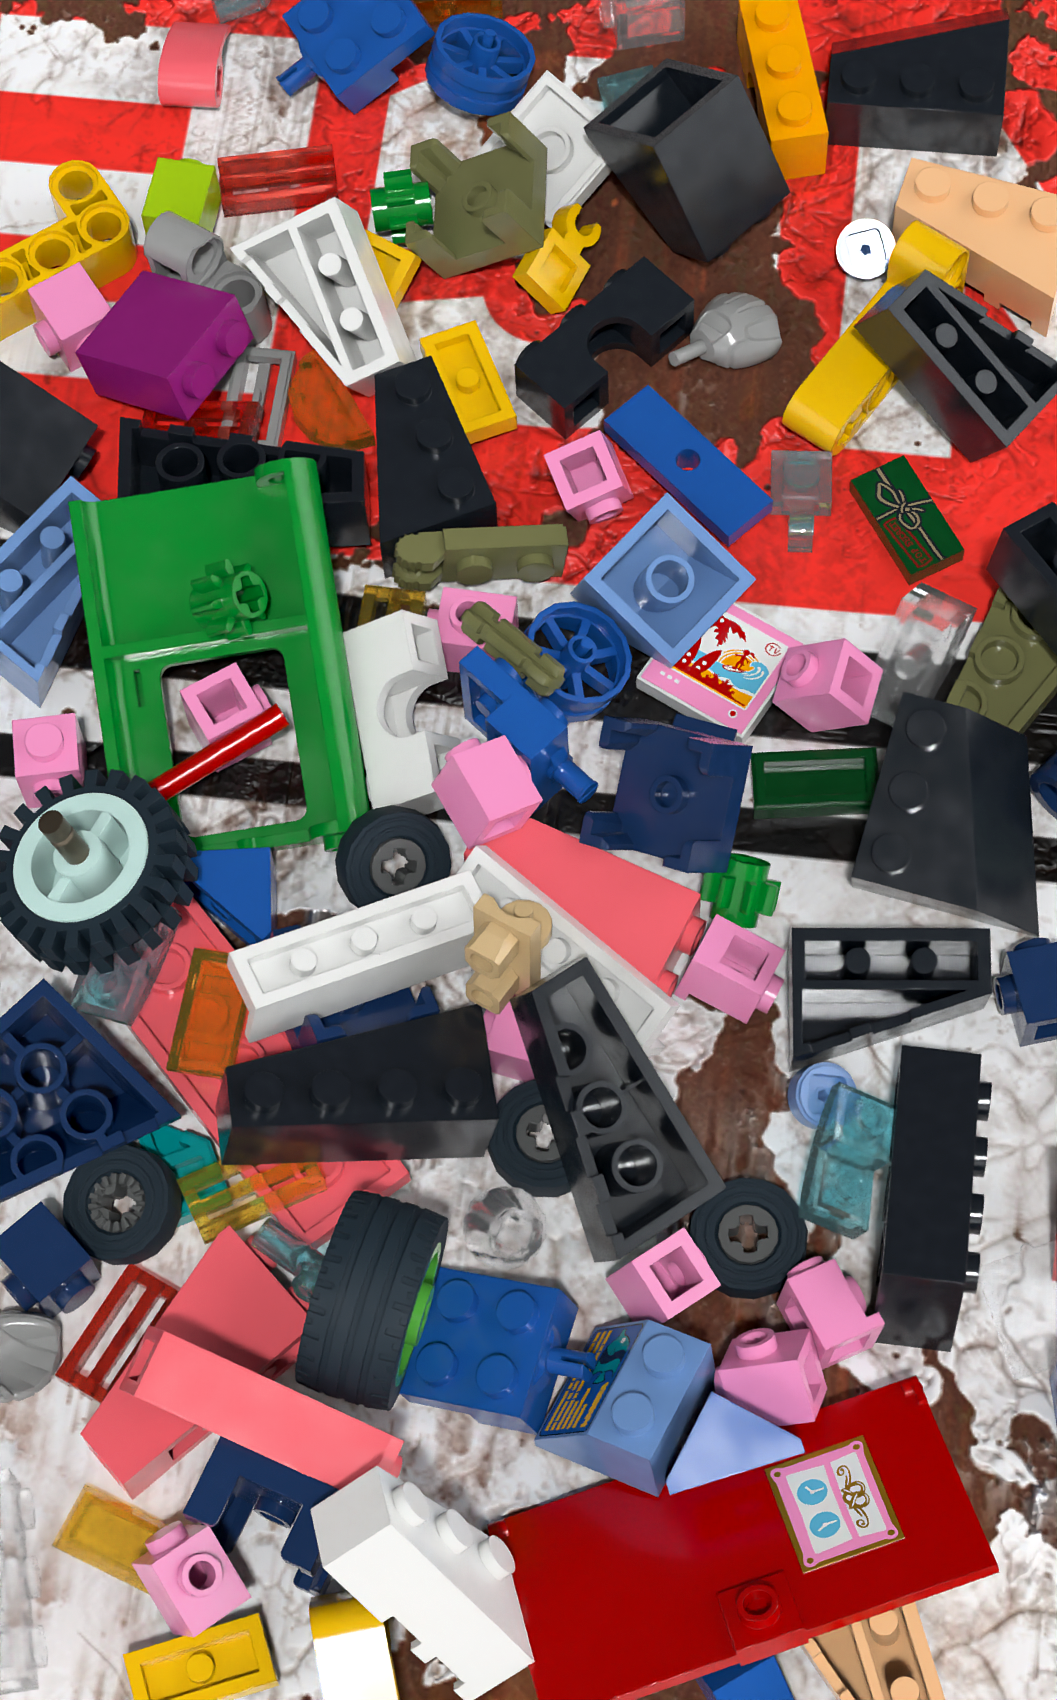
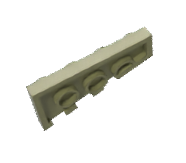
(1007, 669)

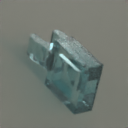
(801, 490)

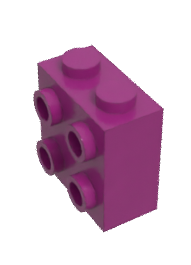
(165, 345)

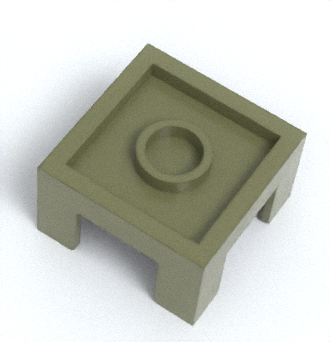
(484, 204)

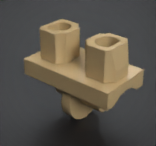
(505, 950)

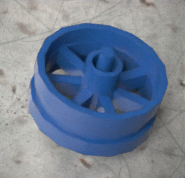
(474, 61)
(594, 642)

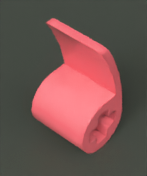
(192, 65)

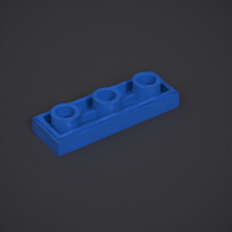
(666, 444)

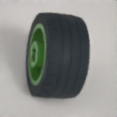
(371, 1300)

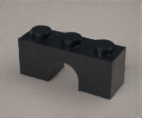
(633, 312)

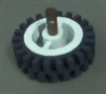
(94, 871)

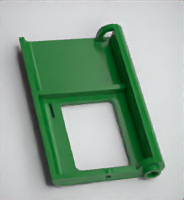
(136, 593)

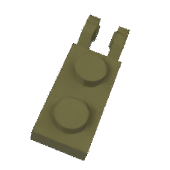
(480, 555)

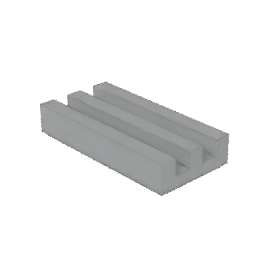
(266, 359)

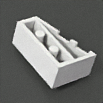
(333, 290)
(429, 1573)

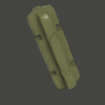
(511, 644)

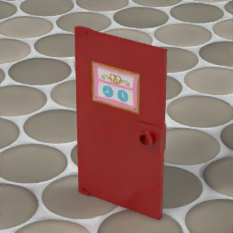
(672, 1587)

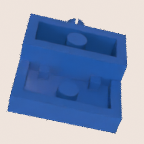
(353, 45)
(535, 729)
(494, 1350)

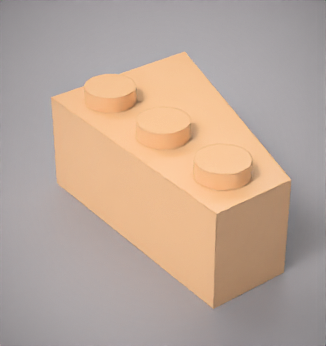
(1002, 226)
(877, 1658)

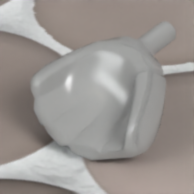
(732, 332)
(27, 1353)

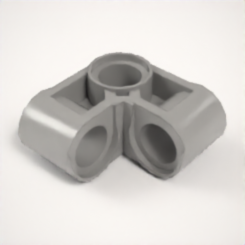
(198, 256)

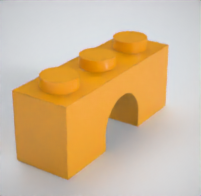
(786, 89)

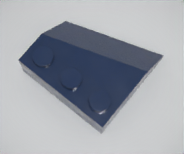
(64, 1093)

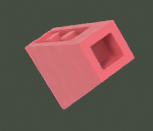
(621, 903)
(226, 1308)
(257, 1411)

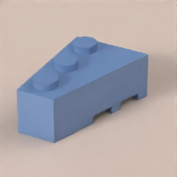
(40, 594)

